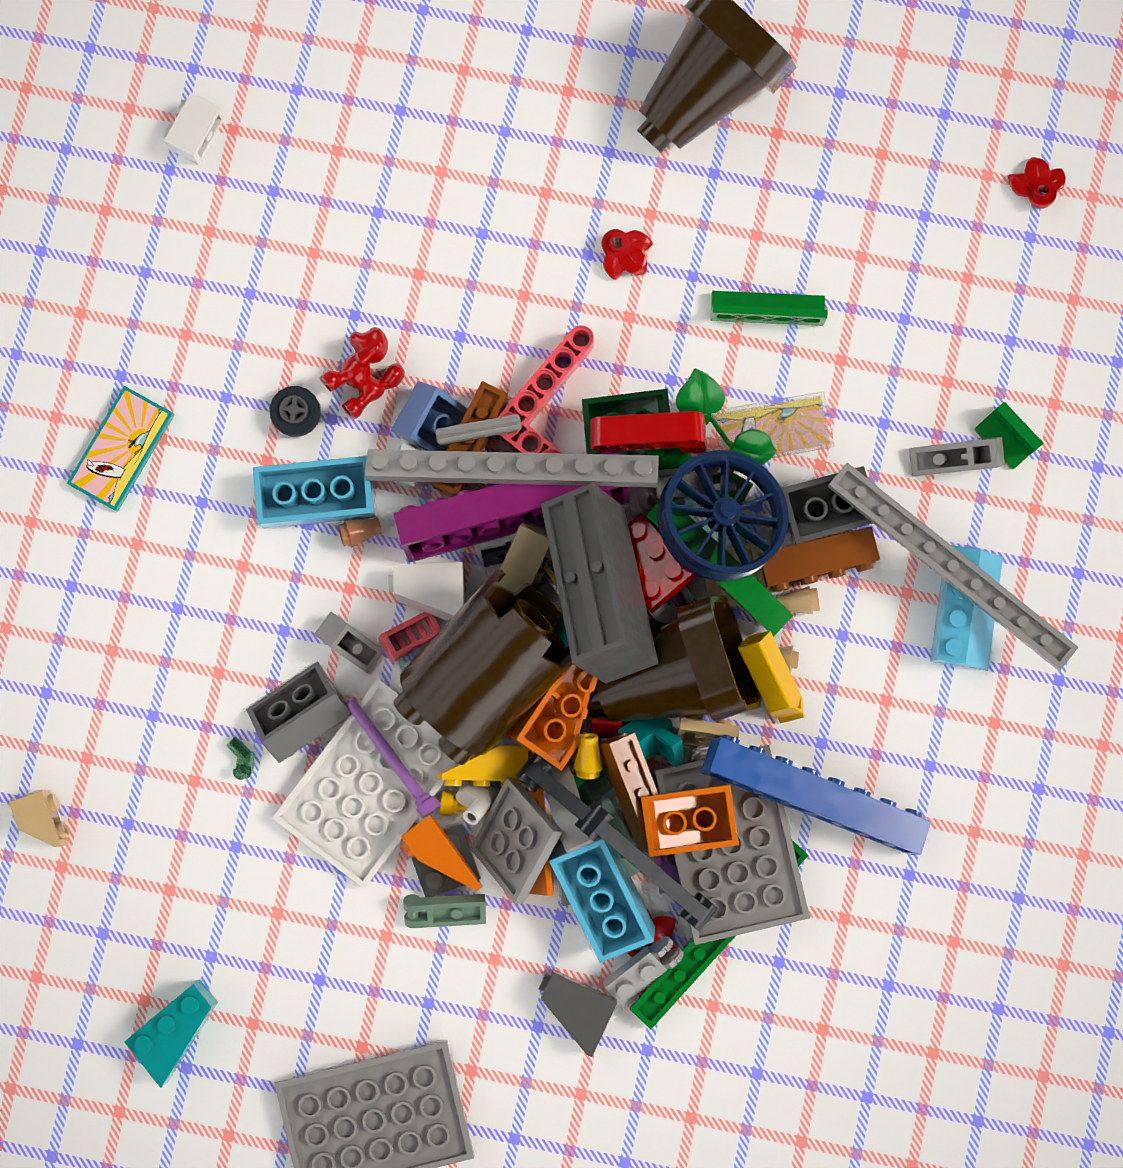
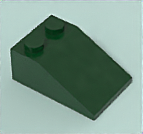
(623, 404)

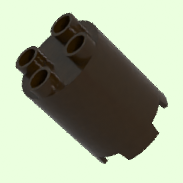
(485, 668)

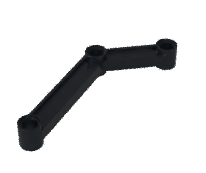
(596, 823)

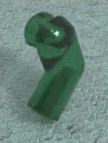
(244, 759)

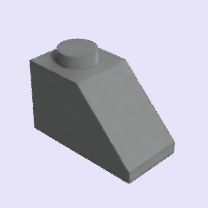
(349, 642)

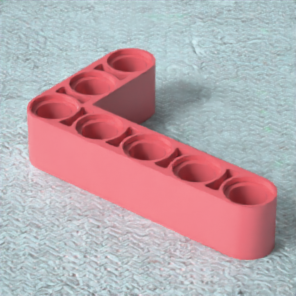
(541, 397)

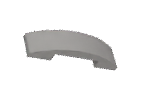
(571, 836)

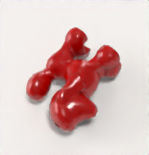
(356, 371)

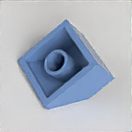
(425, 413)

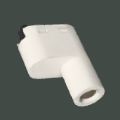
(477, 799)

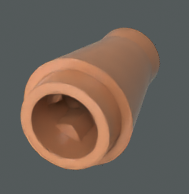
(357, 531)

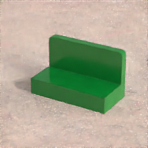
(1016, 436)

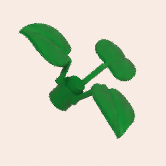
(706, 396)

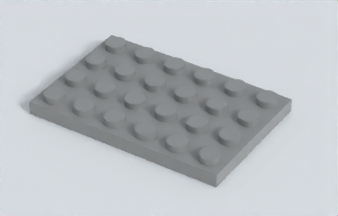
(751, 882)
(378, 1113)

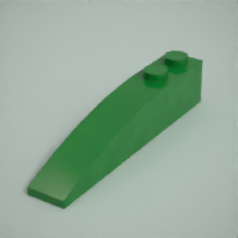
(746, 591)

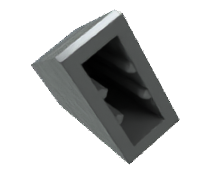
(578, 1008)

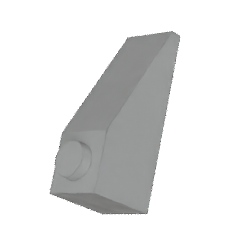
(957, 456)

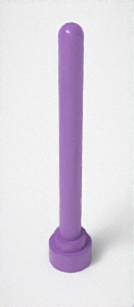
(424, 801)

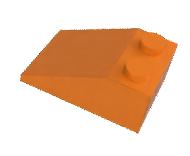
(690, 820)

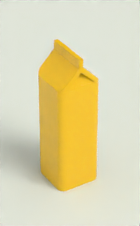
(772, 676)

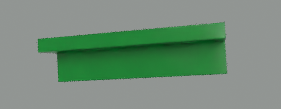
(768, 308)

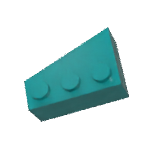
(169, 1034)

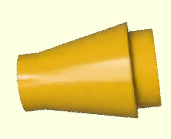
(588, 757)

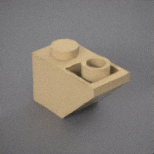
(39, 817)

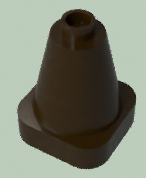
(711, 72)
(694, 675)

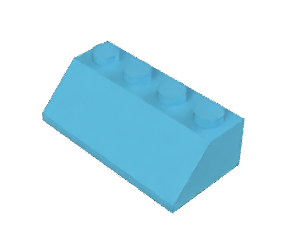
(961, 628)

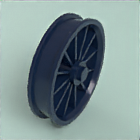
(723, 515)

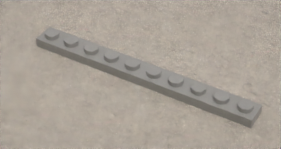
(512, 468)
(953, 566)

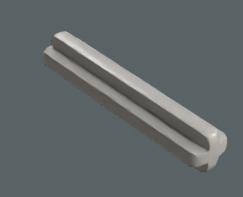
(478, 429)

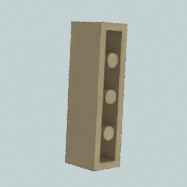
(526, 557)

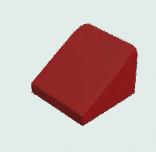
(604, 727)

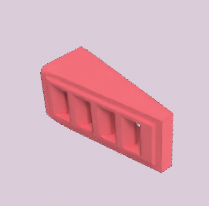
(385, 637)

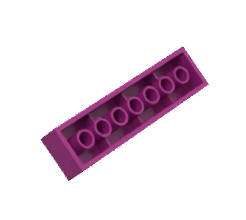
(478, 516)

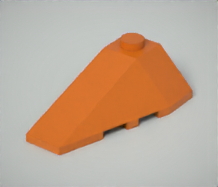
(556, 719)

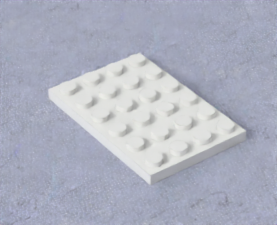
(351, 798)

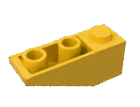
(496, 765)

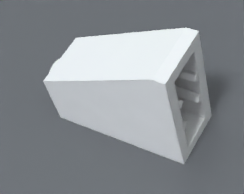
(430, 587)

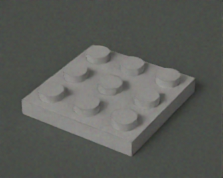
(515, 840)

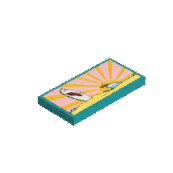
(120, 448)

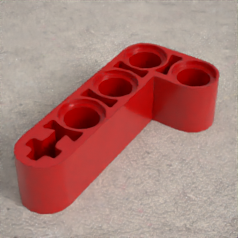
(650, 431)

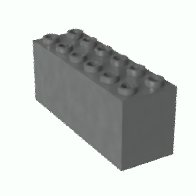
(598, 584)

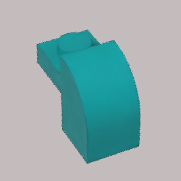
(657, 737)

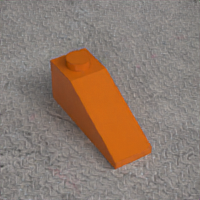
(434, 848)

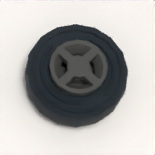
(288, 404)

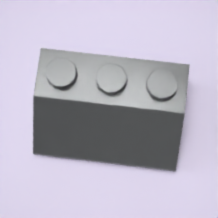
(819, 511)
(298, 712)

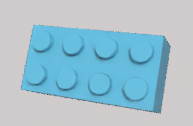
(313, 492)
(603, 898)

